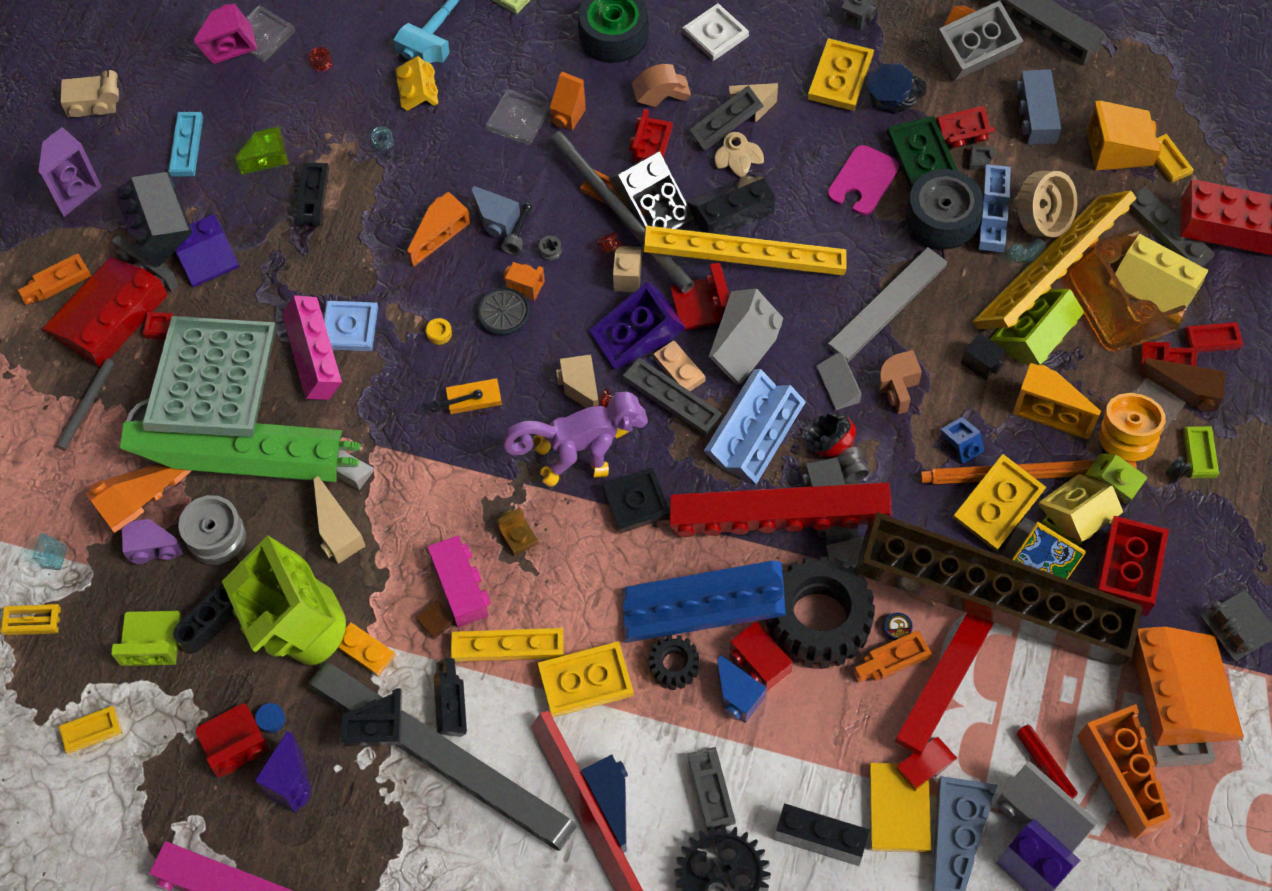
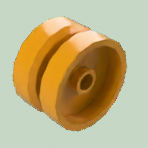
(1132, 426)

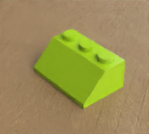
(1040, 327)

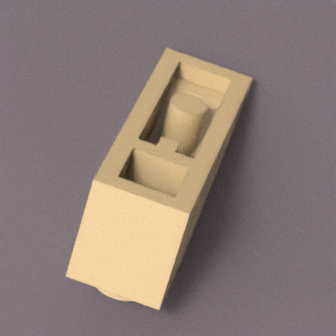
(336, 529)

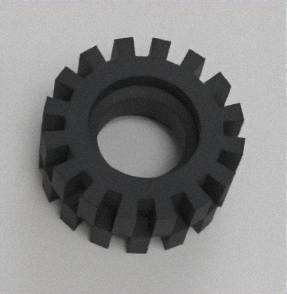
(673, 678)

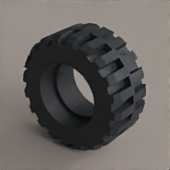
(831, 645)

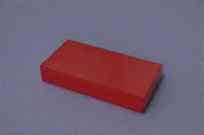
(1214, 337)

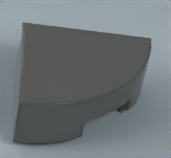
(980, 156)

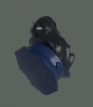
(894, 87)

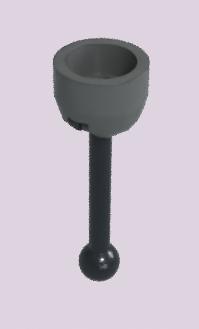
(513, 242)

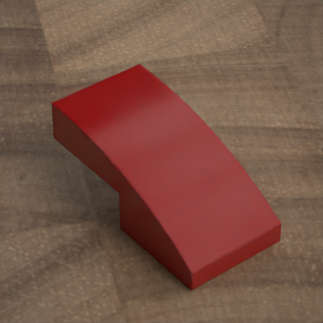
(1163, 352)
(932, 762)

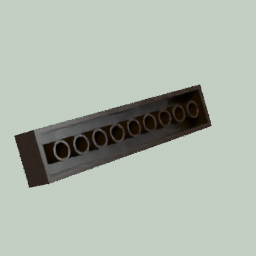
(999, 589)

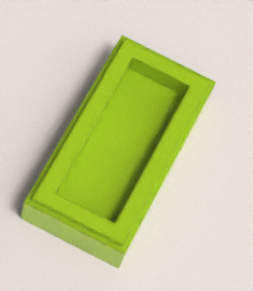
(1201, 452)

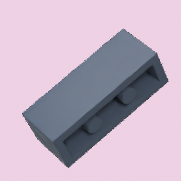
(1038, 107)

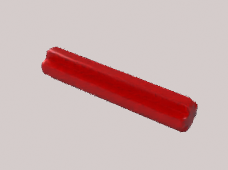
(1045, 759)

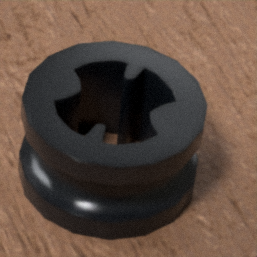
(1178, 469)

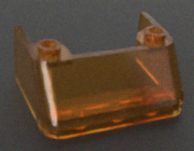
(1106, 303)

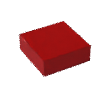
(157, 325)

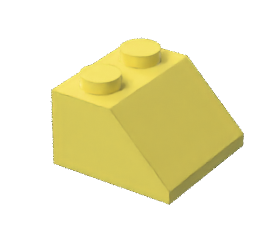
(1081, 506)

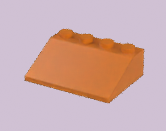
(1185, 687)

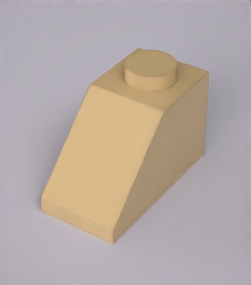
(627, 268)
(578, 380)

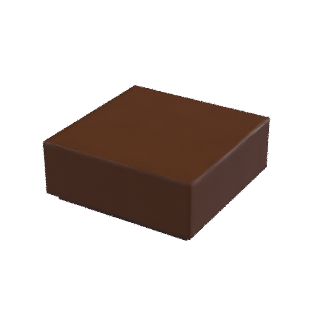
(435, 619)

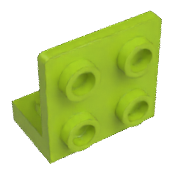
(148, 639)

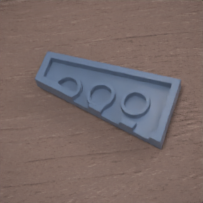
(958, 830)

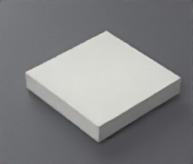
(715, 32)

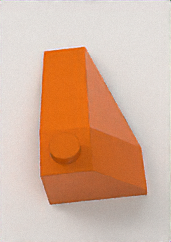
(122, 496)

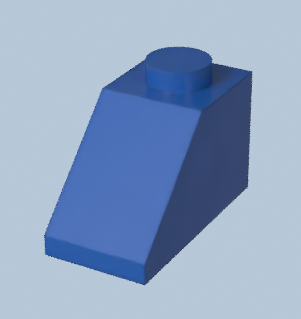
(738, 690)

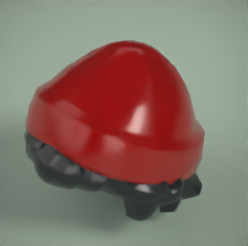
(831, 435)

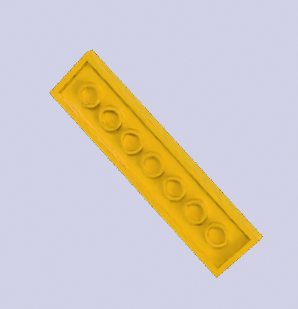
(1054, 261)

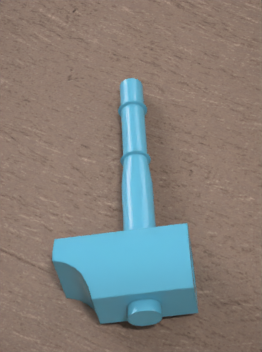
(422, 42)

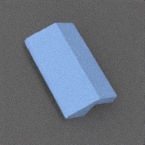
(754, 427)

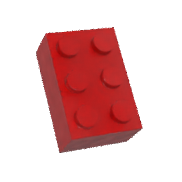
(1132, 561)

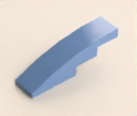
(995, 211)

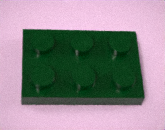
(920, 148)

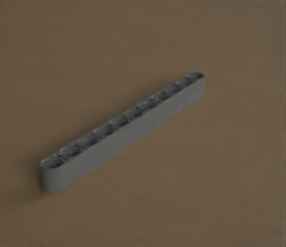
(453, 762)

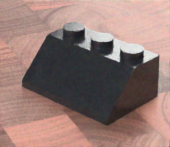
(733, 205)

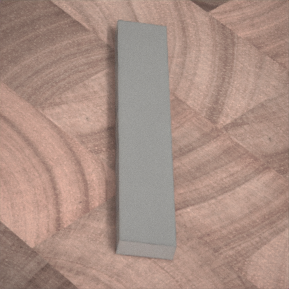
(887, 304)

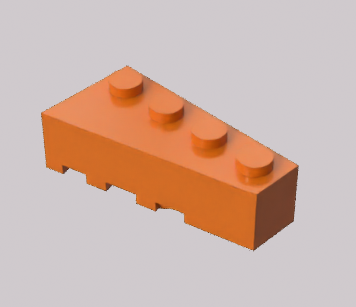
(1126, 769)

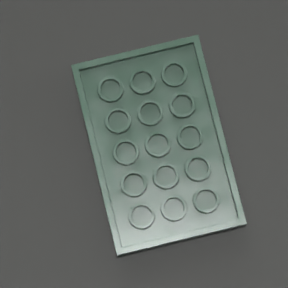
(210, 377)

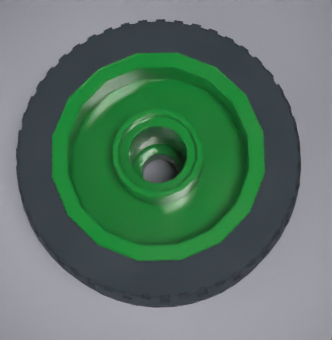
(613, 28)

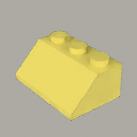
(1159, 275)

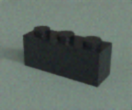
(821, 834)

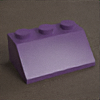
(67, 171)

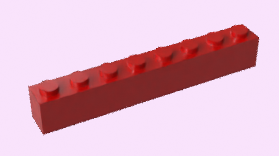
(778, 509)

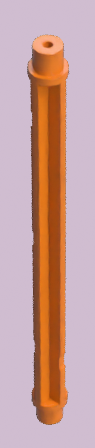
(1037, 470)

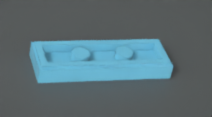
(186, 144)

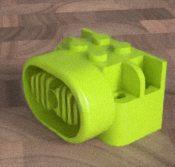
(285, 605)

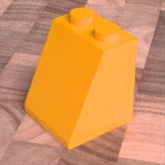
(1121, 137)

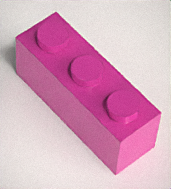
(459, 580)

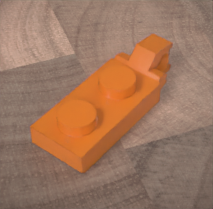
(55, 279)
(893, 657)

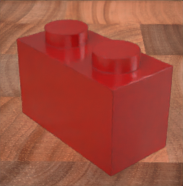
(760, 656)

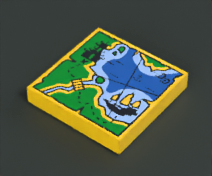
(1049, 552)

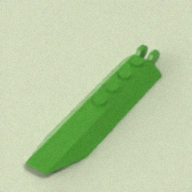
(271, 452)

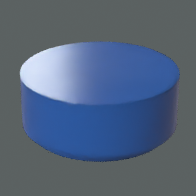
(270, 718)

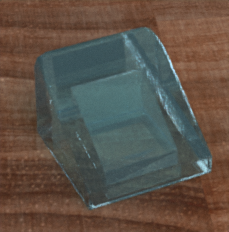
(49, 552)

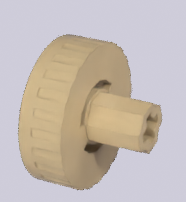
(1034, 203)

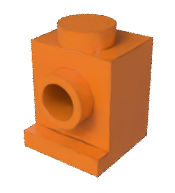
(524, 279)

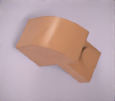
(658, 83)
(898, 374)

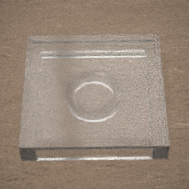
(269, 32)
(518, 117)

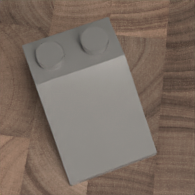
(745, 333)

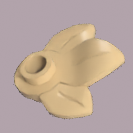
(738, 157)

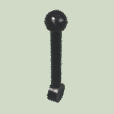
(435, 406)

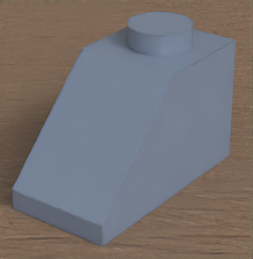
(496, 212)

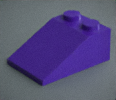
(637, 326)

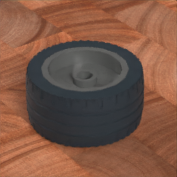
(944, 209)

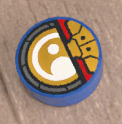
(897, 626)

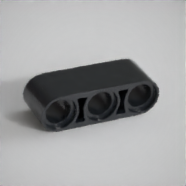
(203, 630)

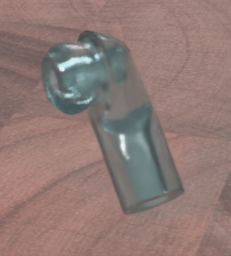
(1028, 254)

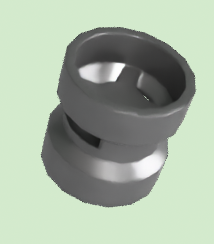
(853, 467)

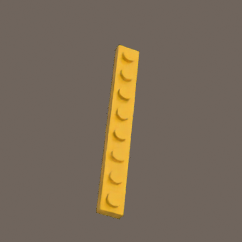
(745, 250)

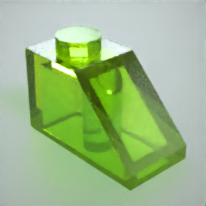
(262, 151)

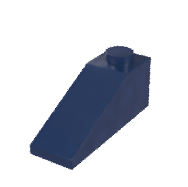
(608, 786)

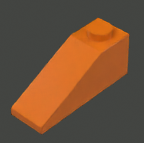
(441, 222)

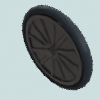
(503, 311)

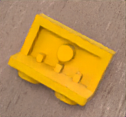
(416, 83)

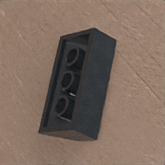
(153, 216)

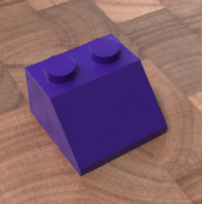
(206, 252)
(286, 775)
(1037, 859)

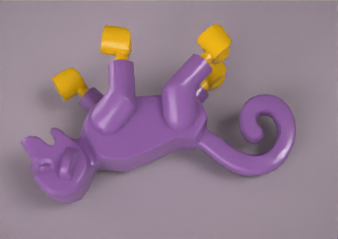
(586, 429)

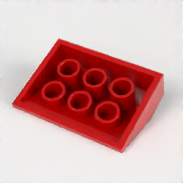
(106, 310)

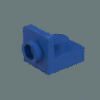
(964, 438)

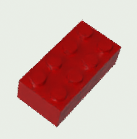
(1227, 216)

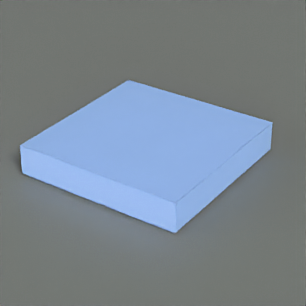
(351, 324)

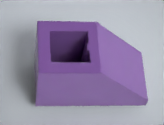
(147, 541)

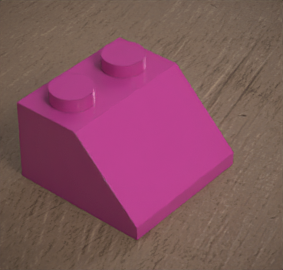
(225, 34)

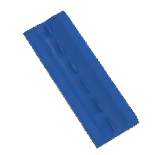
(703, 601)

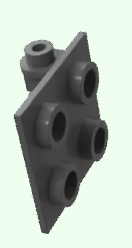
(1239, 625)

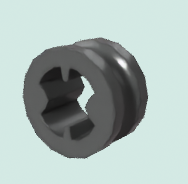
(555, 243)

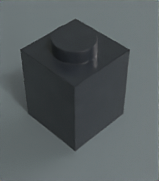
(983, 357)

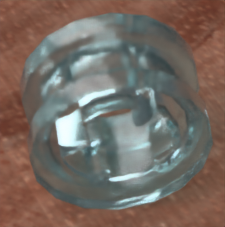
(382, 145)

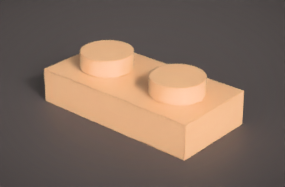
(679, 366)

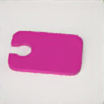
(867, 174)

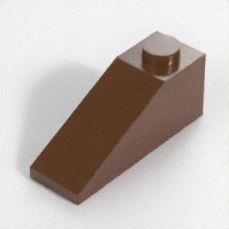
(1192, 384)

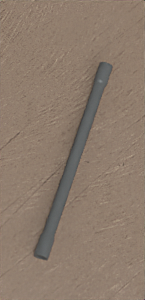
(568, 150)

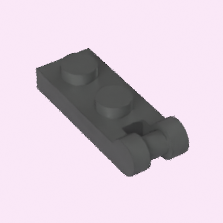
(711, 789)

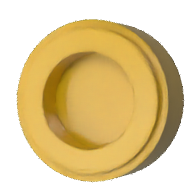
(438, 331)

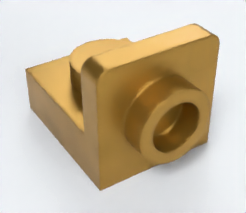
(516, 531)

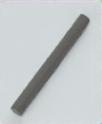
(85, 404)

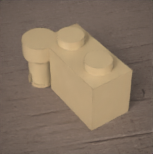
(90, 95)

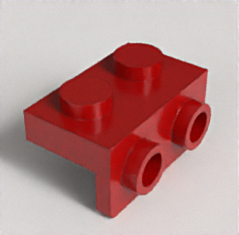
(965, 126)
(650, 138)

